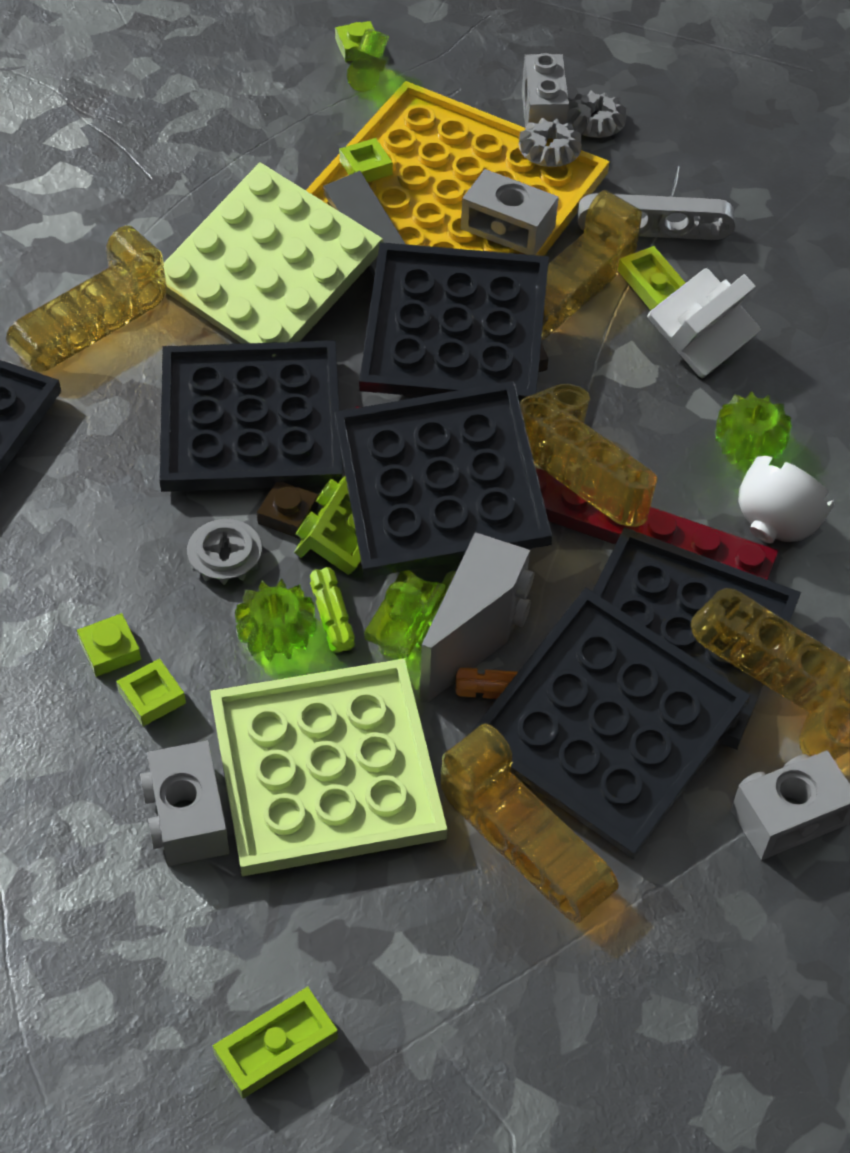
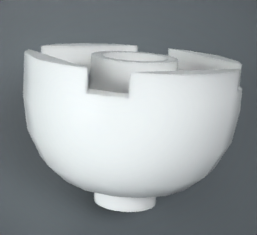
(782, 502)

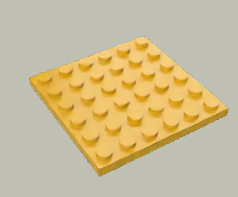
(439, 155)

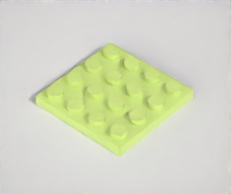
(269, 260)
(326, 767)

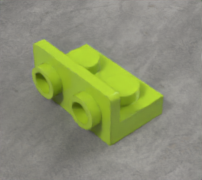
(332, 529)

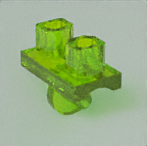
(368, 61)
(404, 614)

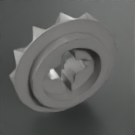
(607, 122)
(562, 151)
(206, 546)

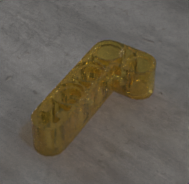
(591, 260)
(96, 306)
(583, 457)
(783, 661)
(521, 827)

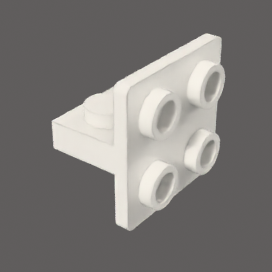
(706, 320)

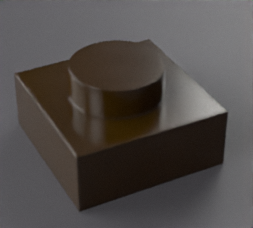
(286, 508)

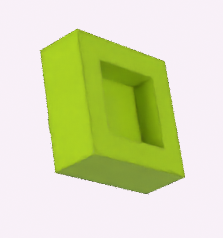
(350, 35)
(368, 158)
(109, 644)
(151, 692)

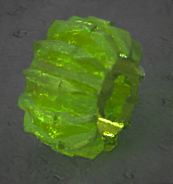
(752, 428)
(275, 620)

